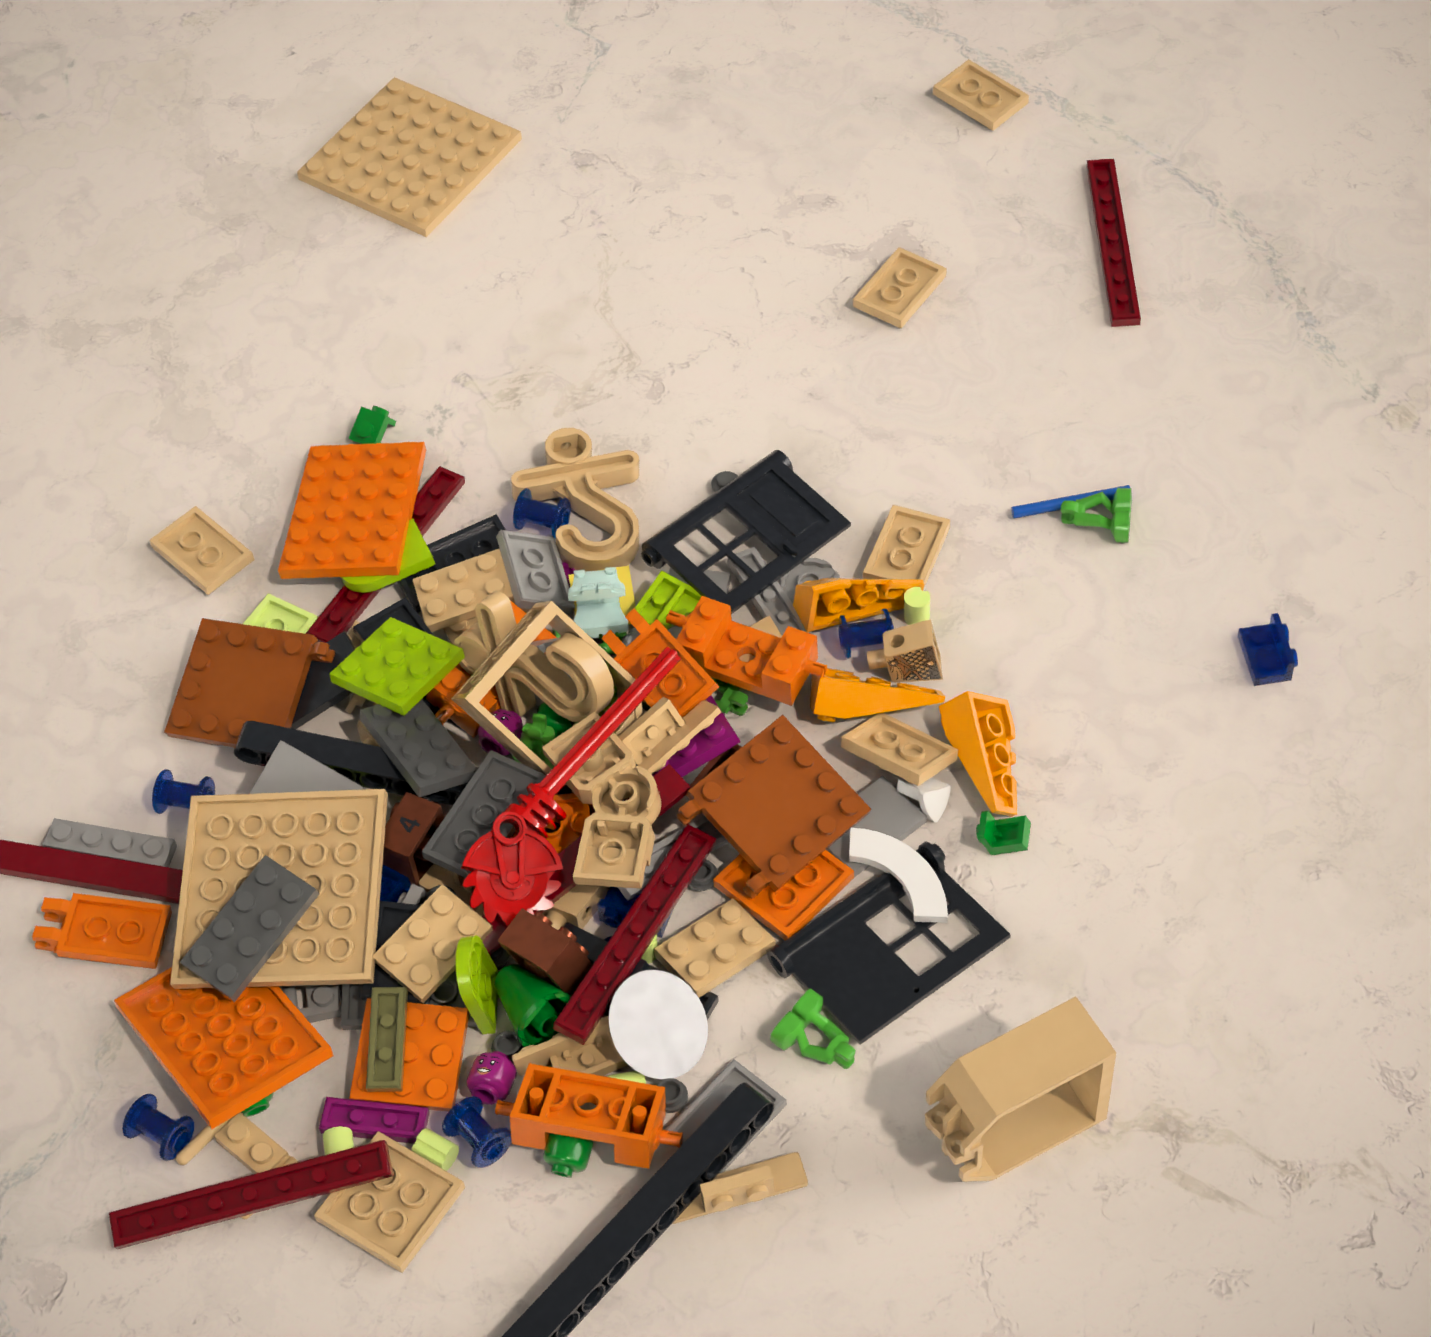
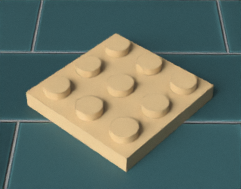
(394, 1213)

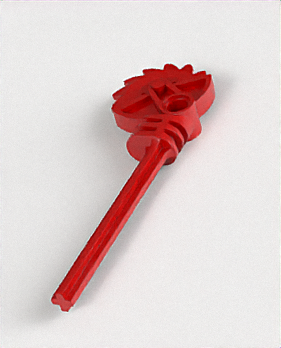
(518, 869)

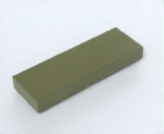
(387, 1039)

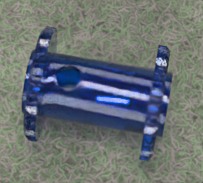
(540, 512)
(863, 633)
(177, 793)
(147, 1120)
(467, 1121)

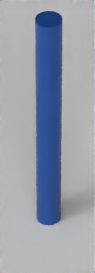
(1055, 504)

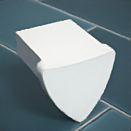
(931, 795)

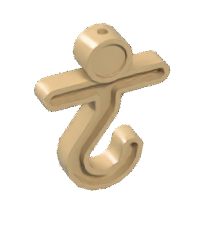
(579, 477)
(536, 672)

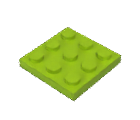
(397, 666)

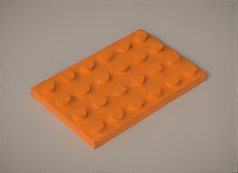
(353, 510)
(222, 1049)

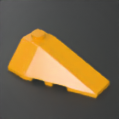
(826, 599)
(846, 696)
(982, 733)

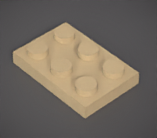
(980, 94)
(899, 287)
(907, 545)
(202, 550)
(454, 591)
(899, 748)
(426, 945)
(715, 947)

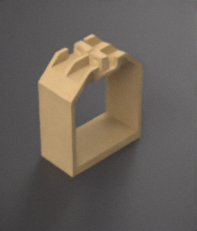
(506, 654)
(1023, 1093)

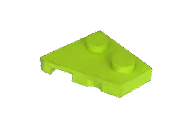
(665, 595)

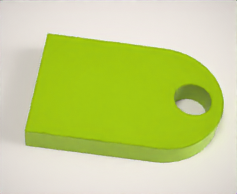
(414, 559)
(476, 982)

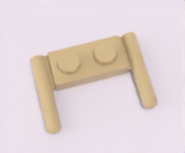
(242, 1141)

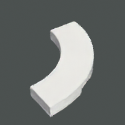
(907, 866)

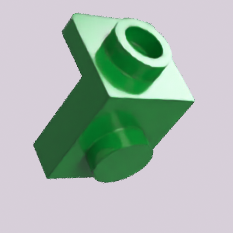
(370, 425)
(1003, 835)

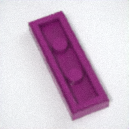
(367, 1118)

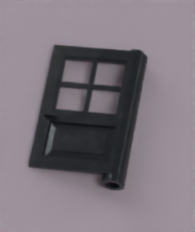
(773, 508)
(863, 976)

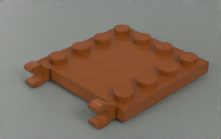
(241, 677)
(776, 804)

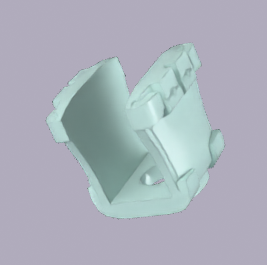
(598, 601)

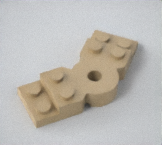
(619, 834)

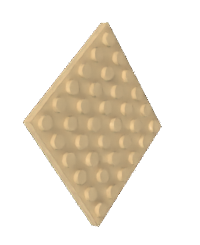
(409, 156)
(319, 836)

